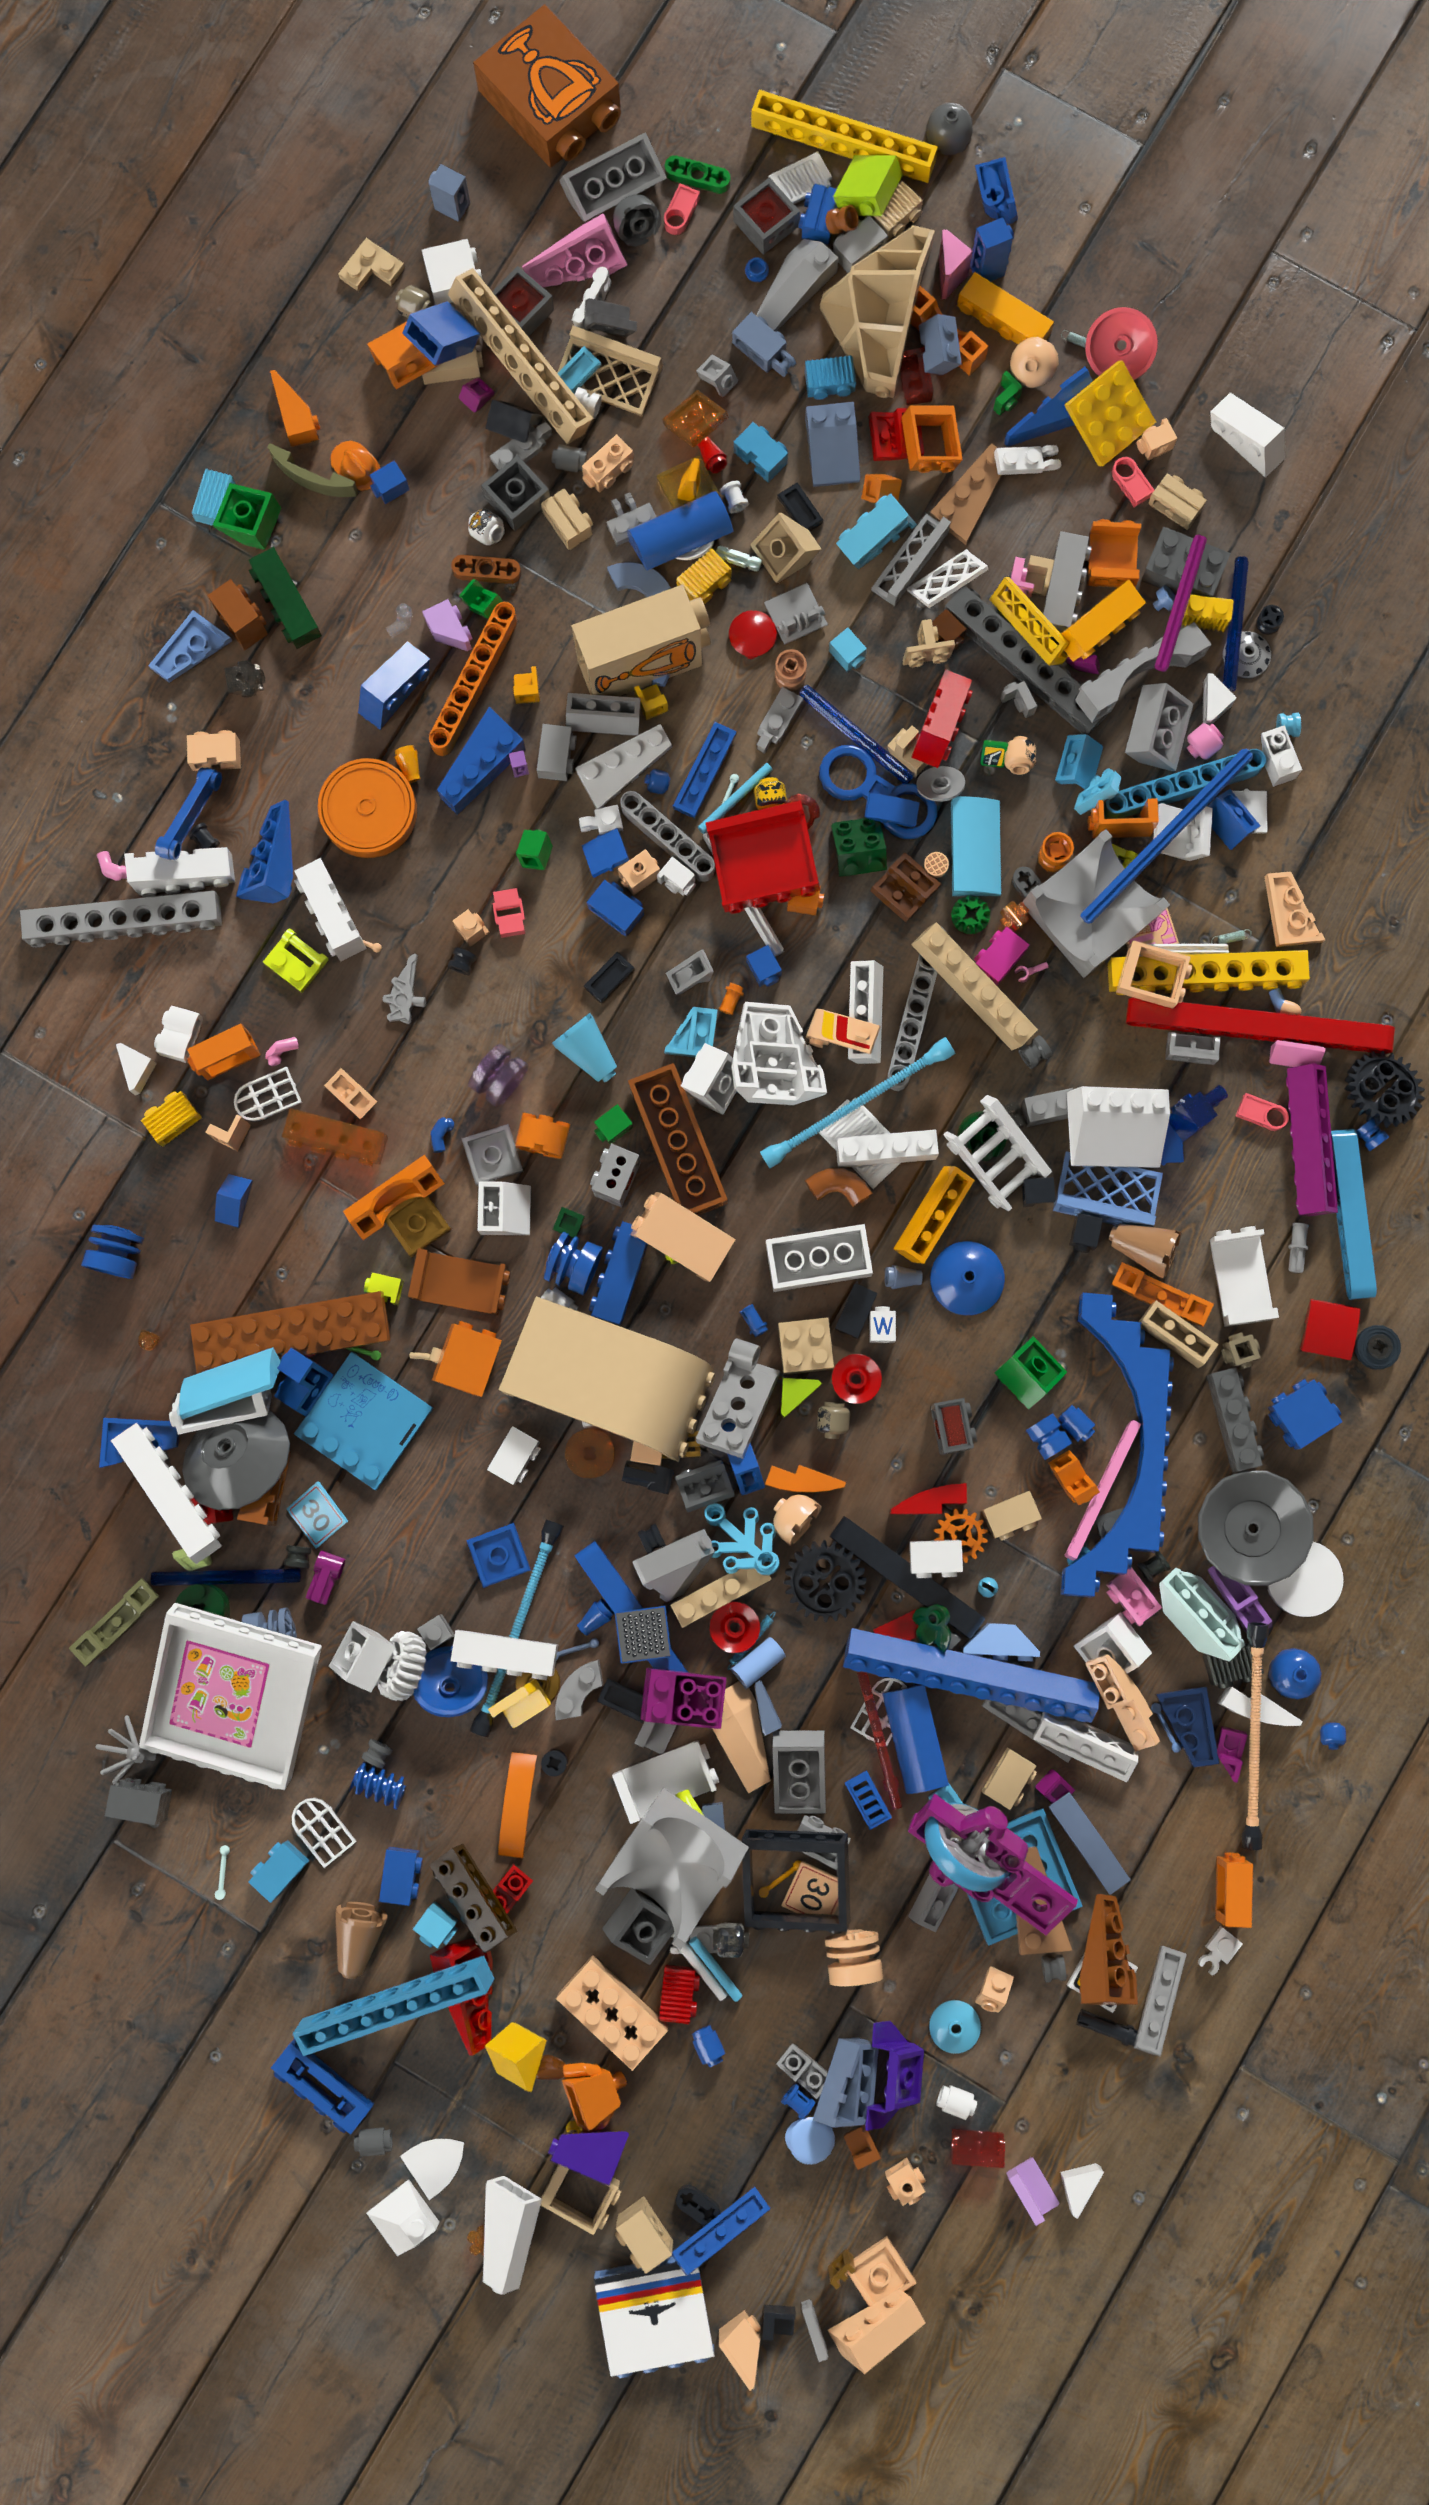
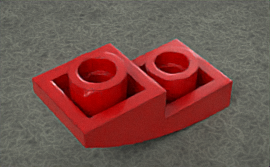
(512, 1887)

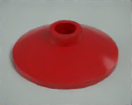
(856, 1365)
(734, 1641)

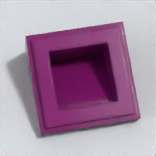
(476, 394)
(1053, 1786)

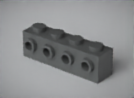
(1234, 1419)

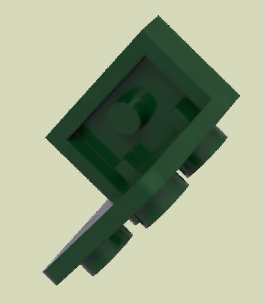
(859, 847)

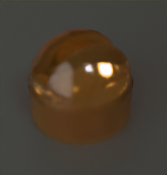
(148, 1340)

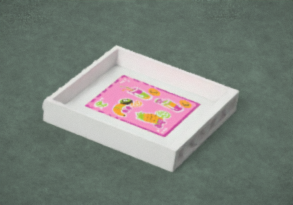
(229, 1696)

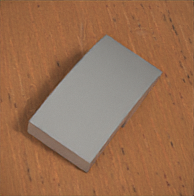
(803, 2070)

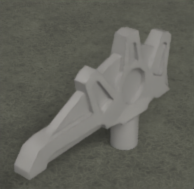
(402, 995)

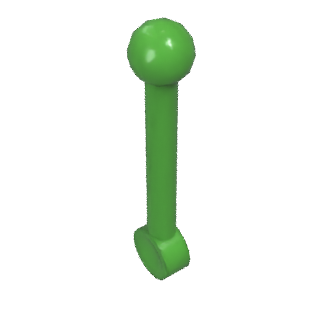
(375, 1355)

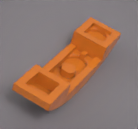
(1148, 1290)
(517, 1805)

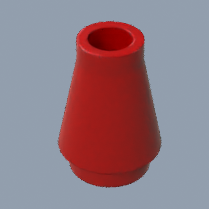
(712, 456)

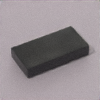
(800, 507)
(609, 977)
(856, 1311)
(622, 1699)

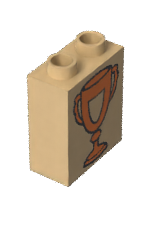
(641, 642)

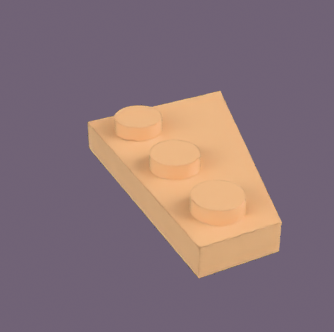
(1289, 913)

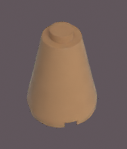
(1147, 1246)
(356, 1936)

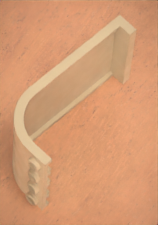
(608, 1377)

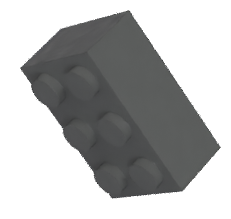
(1169, 560)

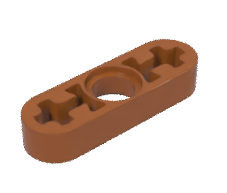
(492, 577)

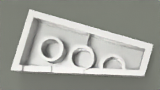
(193, 871)

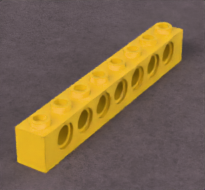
(840, 134)
(1294, 962)

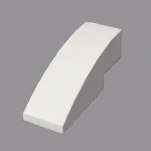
(1270, 1711)

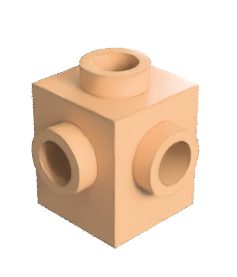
(902, 2174)

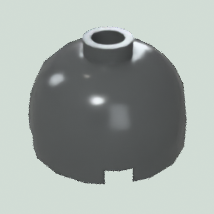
(949, 128)
(636, 219)

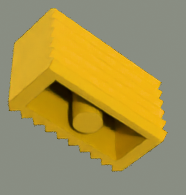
(705, 577)
(1208, 612)
(170, 1118)

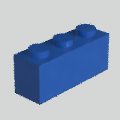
(992, 249)

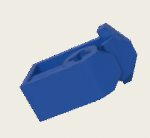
(996, 185)

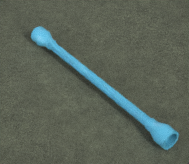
(939, 1052)

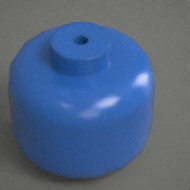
(657, 781)
(1333, 1735)

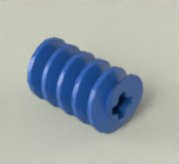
(379, 1785)

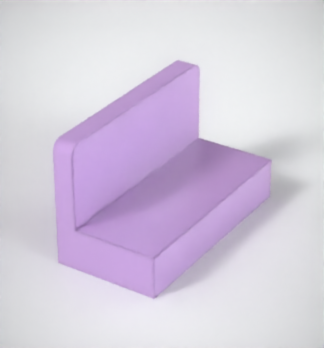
(1033, 2189)

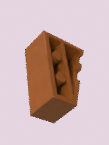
(267, 1508)

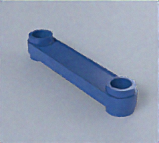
(170, 845)

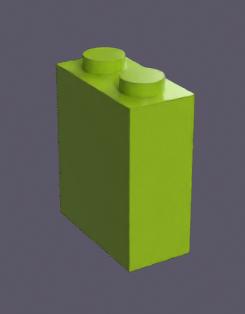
(869, 184)

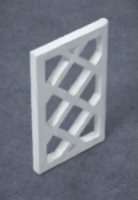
(945, 591)

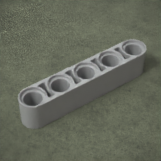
(663, 826)

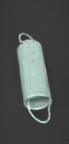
(1076, 339)
(1231, 937)

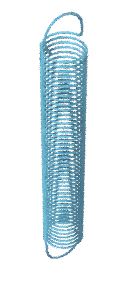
(761, 1629)

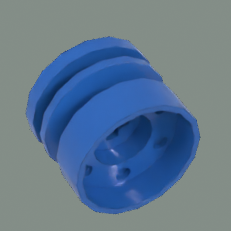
(112, 1251)
(573, 1263)

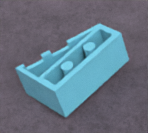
(874, 531)

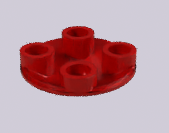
(752, 633)

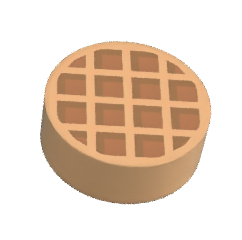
(936, 864)

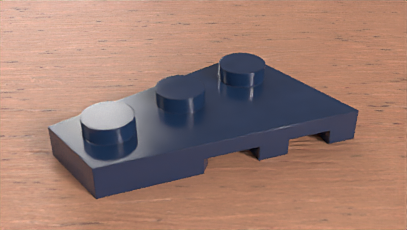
(1192, 1722)

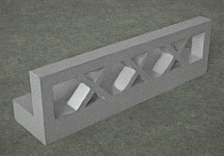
(915, 562)

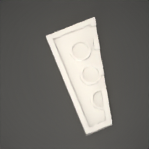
(616, 768)

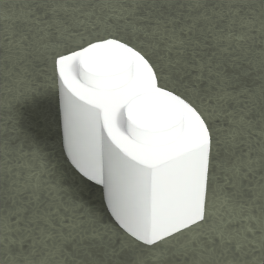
(179, 1033)

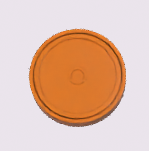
(367, 808)

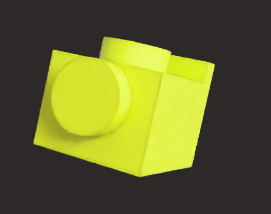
(390, 1286)

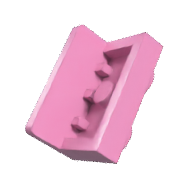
(1133, 1597)

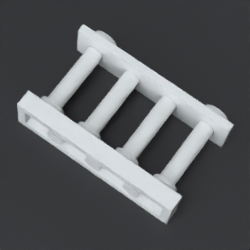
(1021, 1148)

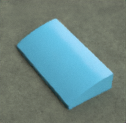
(975, 846)
(228, 1383)

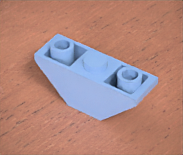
(1000, 1642)

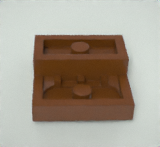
(905, 887)

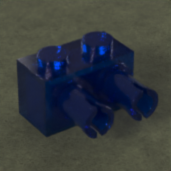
(1195, 1112)

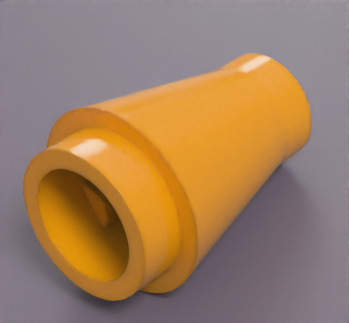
(408, 762)

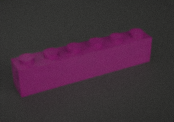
(1311, 1140)

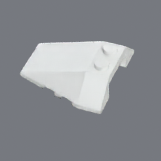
(773, 1059)

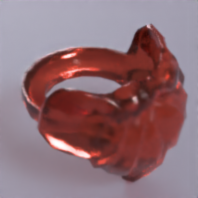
(813, 807)

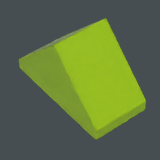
(795, 1392)

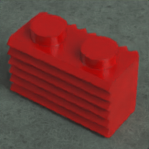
(677, 1994)

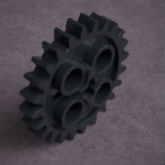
(1401, 1104)
(842, 1596)

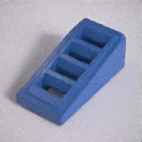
(881, 1805)

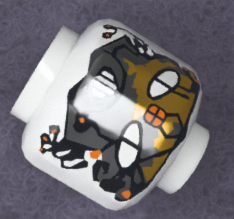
(486, 527)

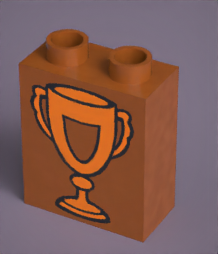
(548, 87)

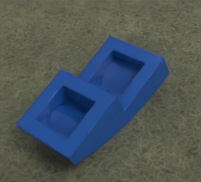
(891, 809)

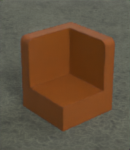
(862, 2147)

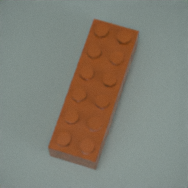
(677, 1140)

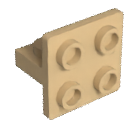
(928, 648)

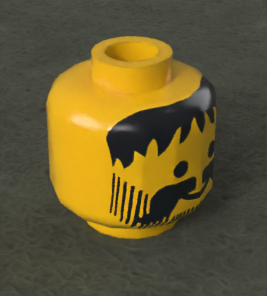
(769, 793)

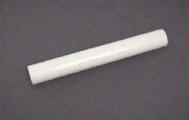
(704, 1973)

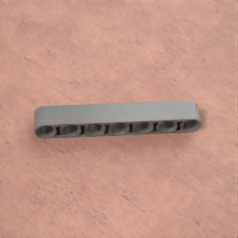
(912, 1019)

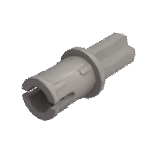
(1298, 1247)

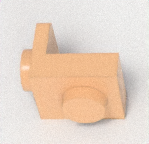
(994, 1990)

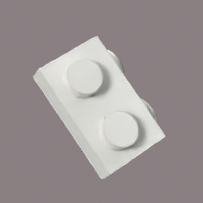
(1193, 840)

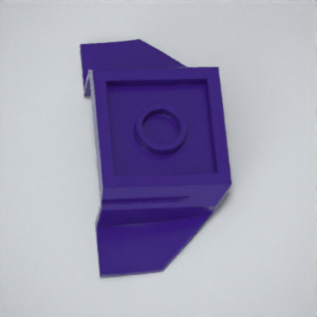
(904, 2074)

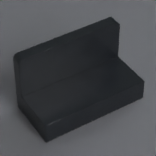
(511, 420)

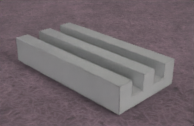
(814, 2330)

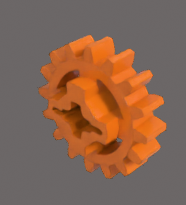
(969, 1522)

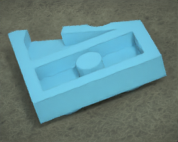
(694, 1033)

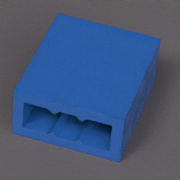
(441, 333)

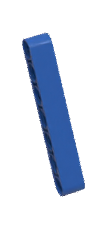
(617, 1593)

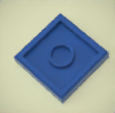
(498, 1555)

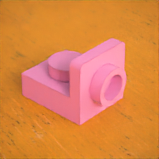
(1019, 575)

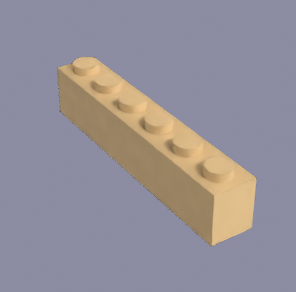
(974, 986)

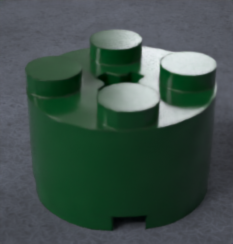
(206, 1594)

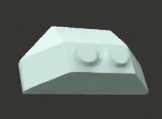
(1200, 1615)

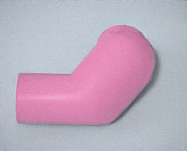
(109, 869)

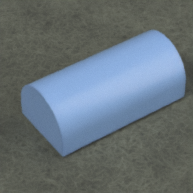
(758, 1662)

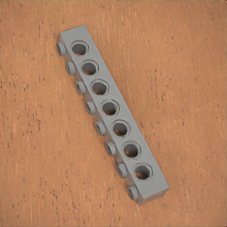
(35, 920)

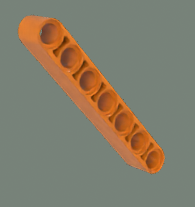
(473, 668)

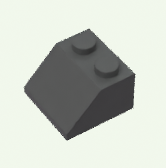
(639, 1926)

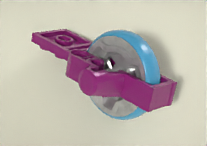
(998, 1851)

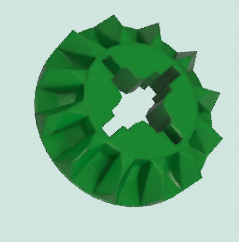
(970, 925)

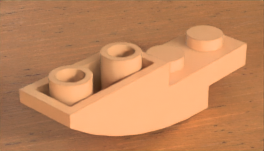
(1126, 1699)

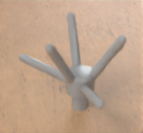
(134, 1753)

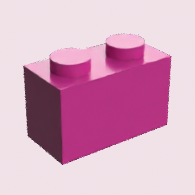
(1001, 955)

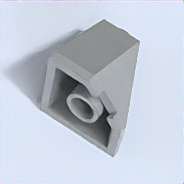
(675, 1565)

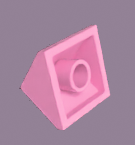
(953, 263)

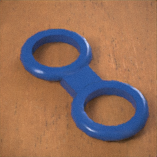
(876, 785)

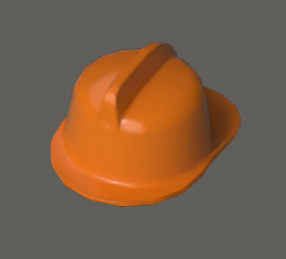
(355, 463)

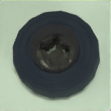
(1369, 1351)

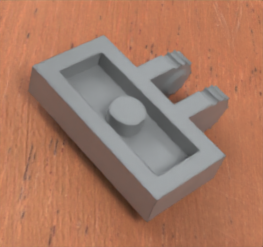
(623, 522)

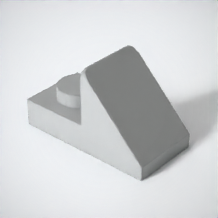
(690, 972)

